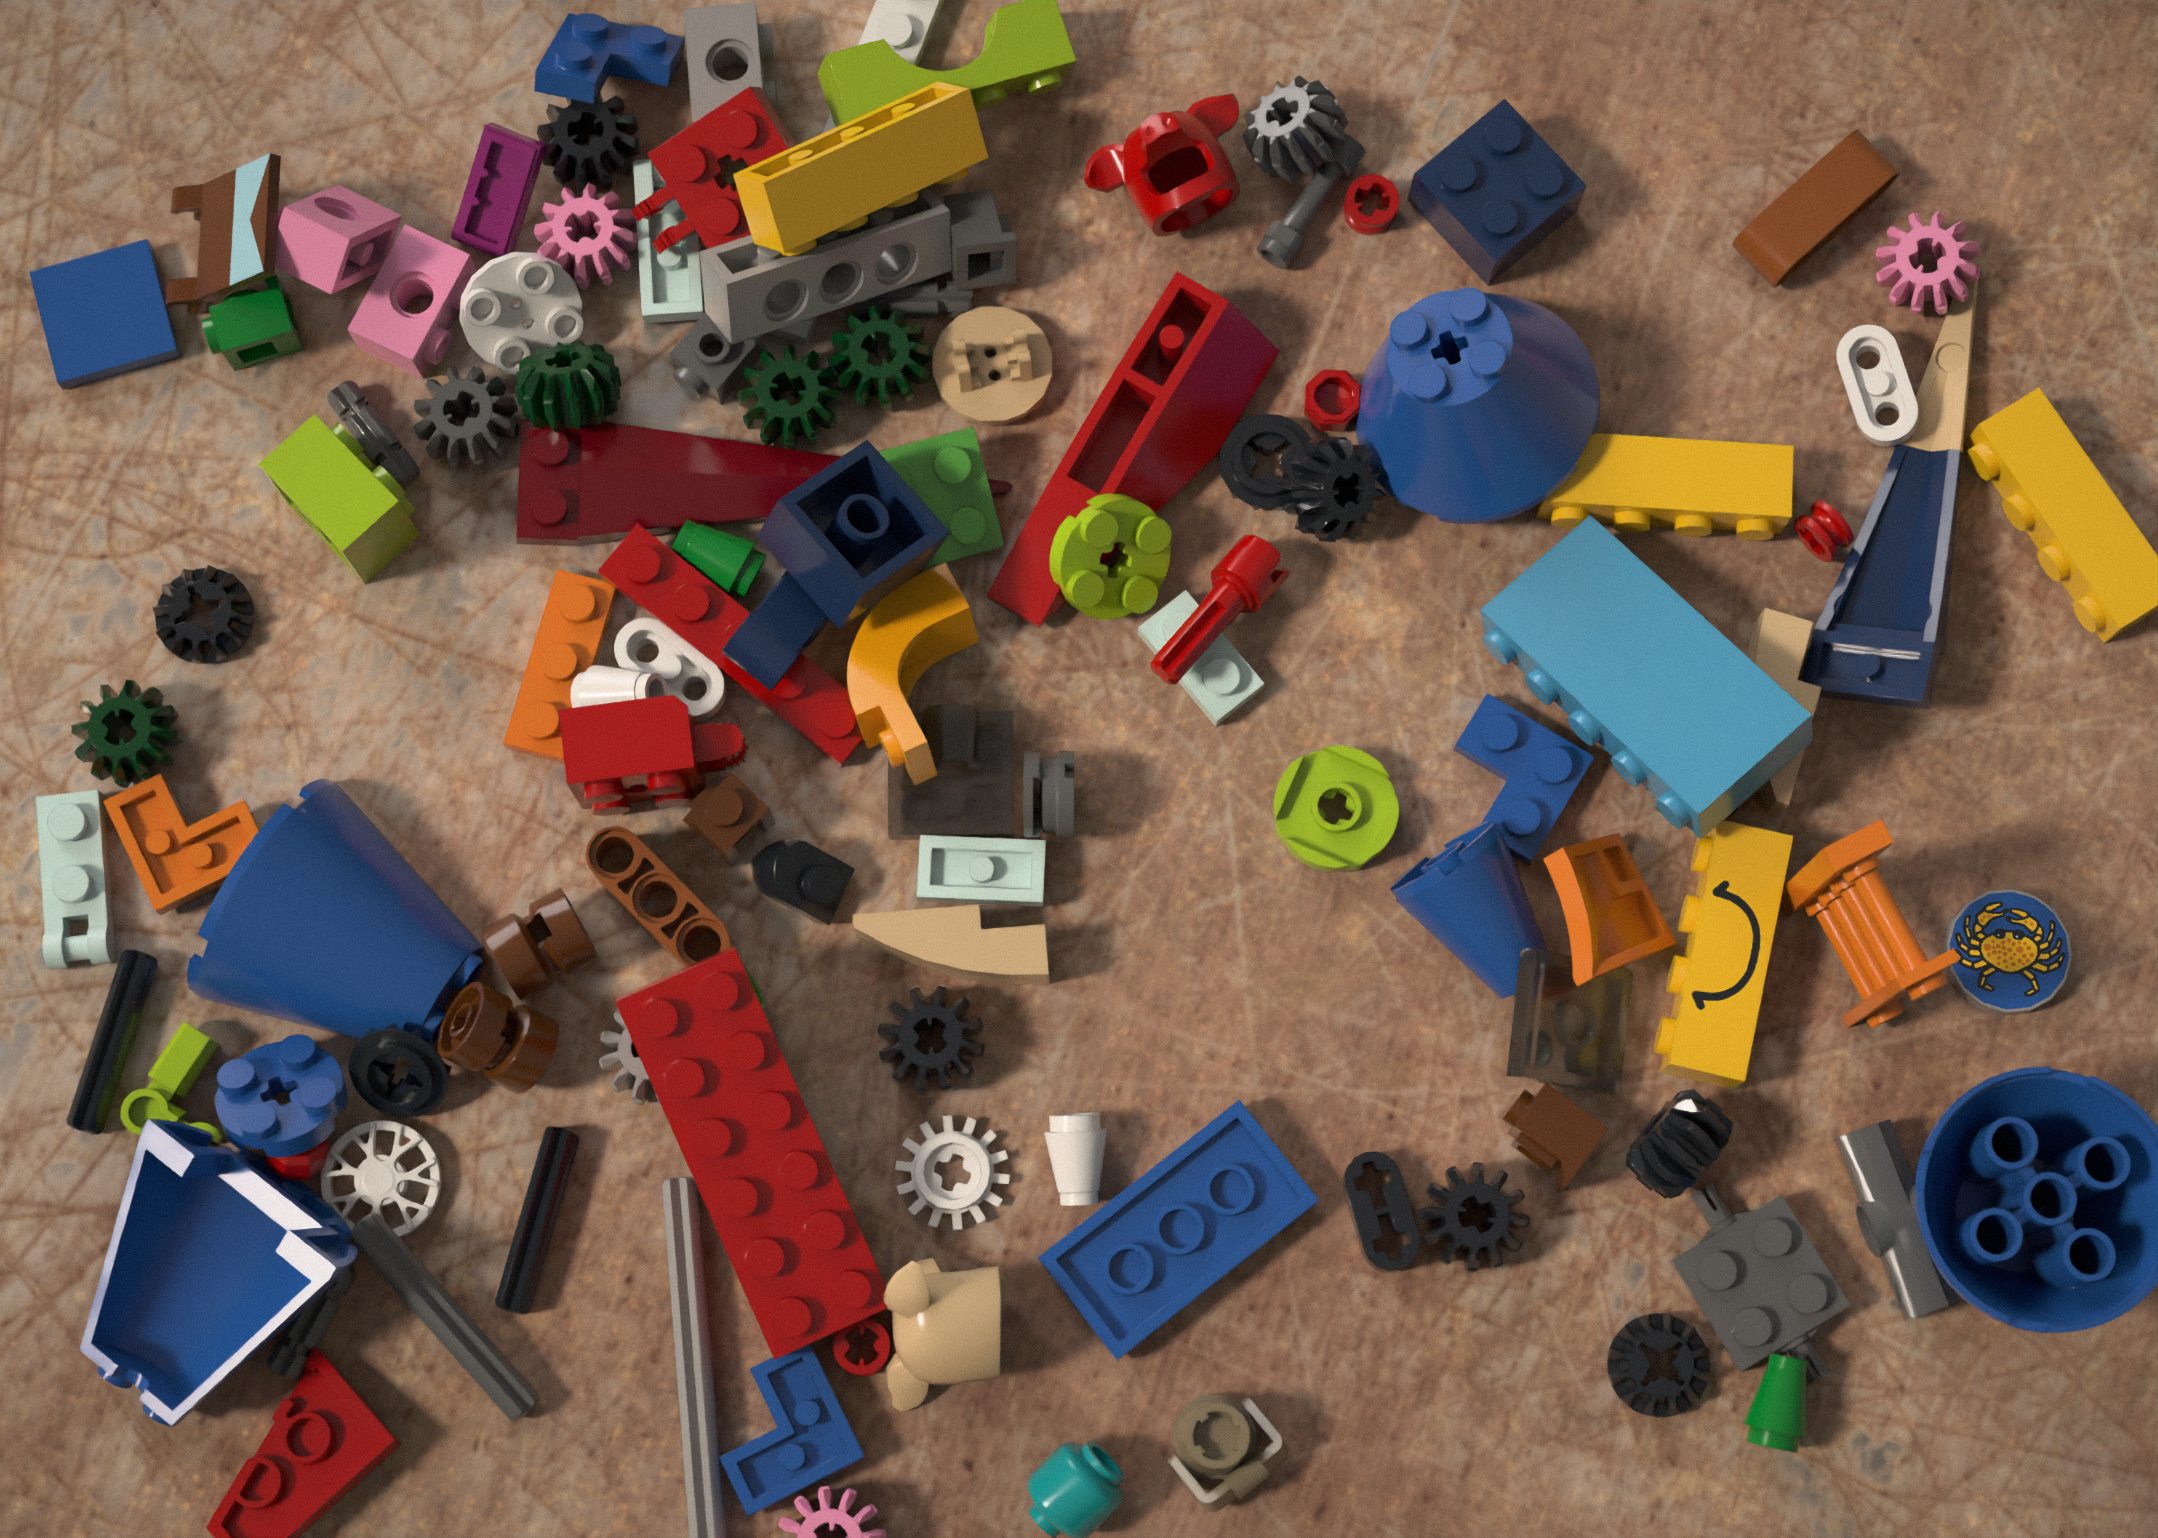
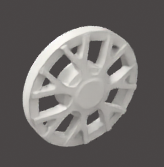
(383, 1178)

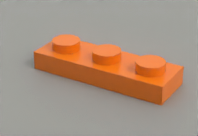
(564, 647)

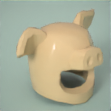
(943, 1328)

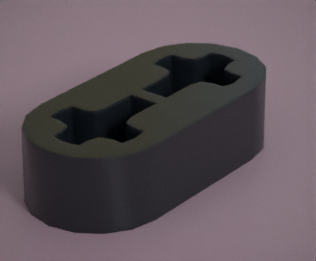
(1395, 1207)

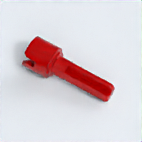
(1239, 586)

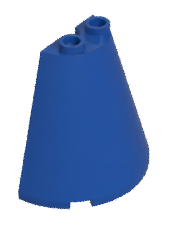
(332, 927)
(205, 1267)

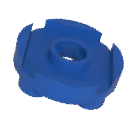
(275, 1068)

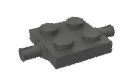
(1760, 1282)

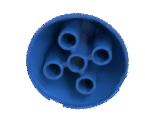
(1477, 405)
(2042, 1200)

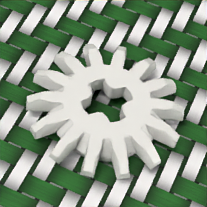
(941, 1149)

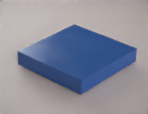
(104, 314)

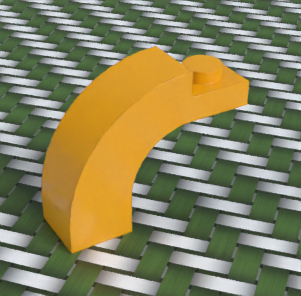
(890, 653)

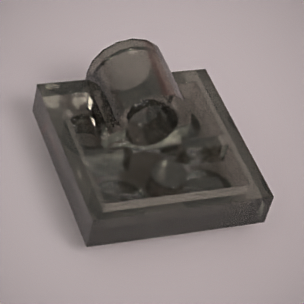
(973, 779)

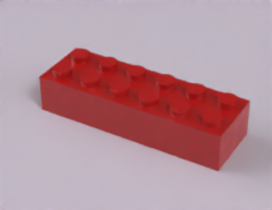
(753, 1151)

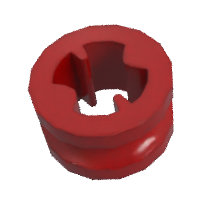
(1362, 189)
(1823, 531)
(882, 1346)

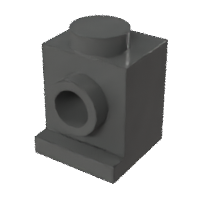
(980, 242)
(714, 374)

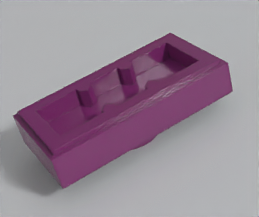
(498, 190)

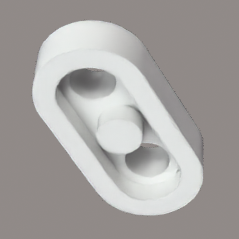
(1877, 387)
(676, 663)

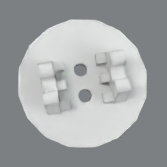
(545, 295)

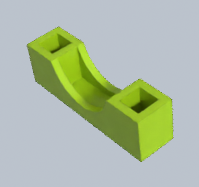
(1021, 51)

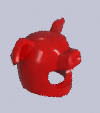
(1173, 166)

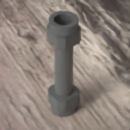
(1283, 239)

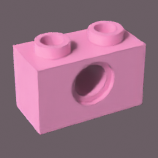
(334, 238)
(412, 269)

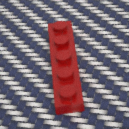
(707, 620)

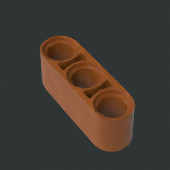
(1815, 208)
(644, 878)

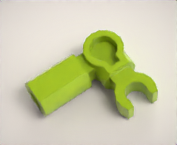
(172, 1076)

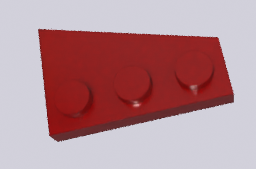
(309, 1460)

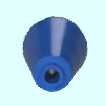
(1474, 905)

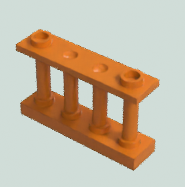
(1866, 925)

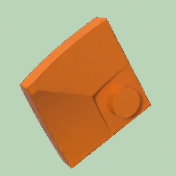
(1606, 907)

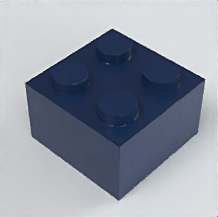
(1496, 192)
(852, 534)

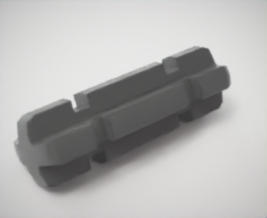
(920, 301)
(372, 432)
(308, 1330)

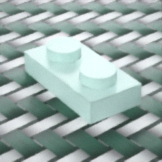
(1219, 678)
(981, 870)

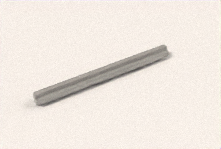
(693, 1359)

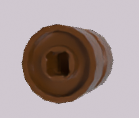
(531, 966)
(492, 1035)

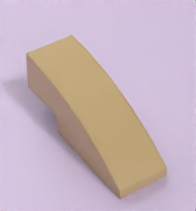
(1779, 649)
(956, 945)

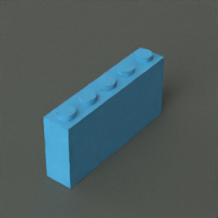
(1645, 678)

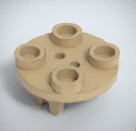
(964, 371)

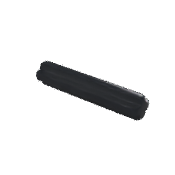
(112, 1041)
(537, 1220)

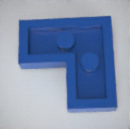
(593, 48)
(1537, 769)
(810, 1436)

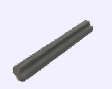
(444, 1317)

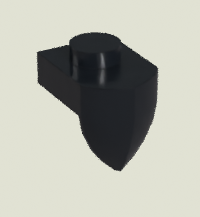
(801, 878)

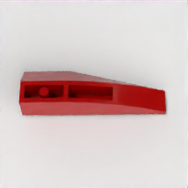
(1147, 431)

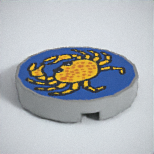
(2009, 952)

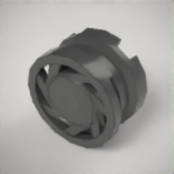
(1056, 795)

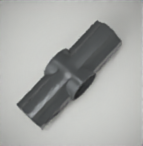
(1890, 1219)

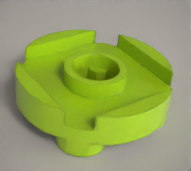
(1136, 576)
(1320, 776)

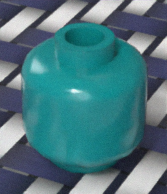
(1075, 1490)

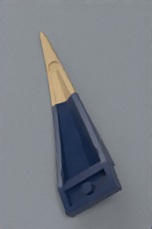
(1891, 601)

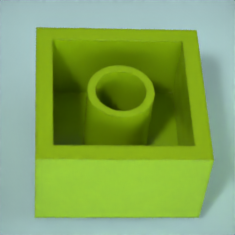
(339, 497)

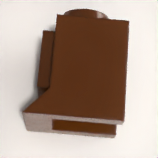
(726, 814)
(1553, 1132)

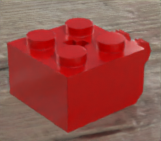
(696, 169)
(643, 753)

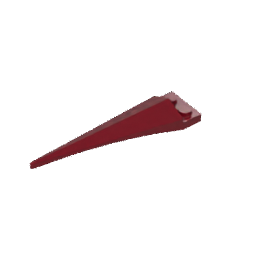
(614, 475)

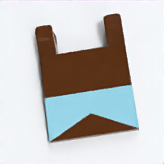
(235, 232)

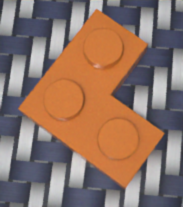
(168, 854)

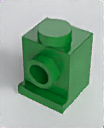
(253, 326)

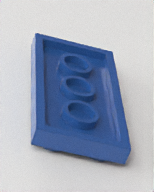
(1178, 1230)

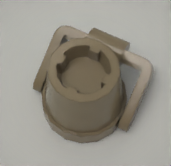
(1217, 1442)

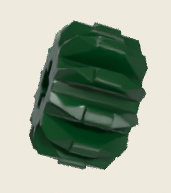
(873, 336)
(568, 386)
(777, 415)
(140, 713)

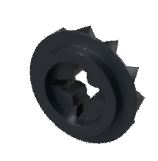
(1237, 463)
(230, 623)
(373, 1068)
(1628, 1365)

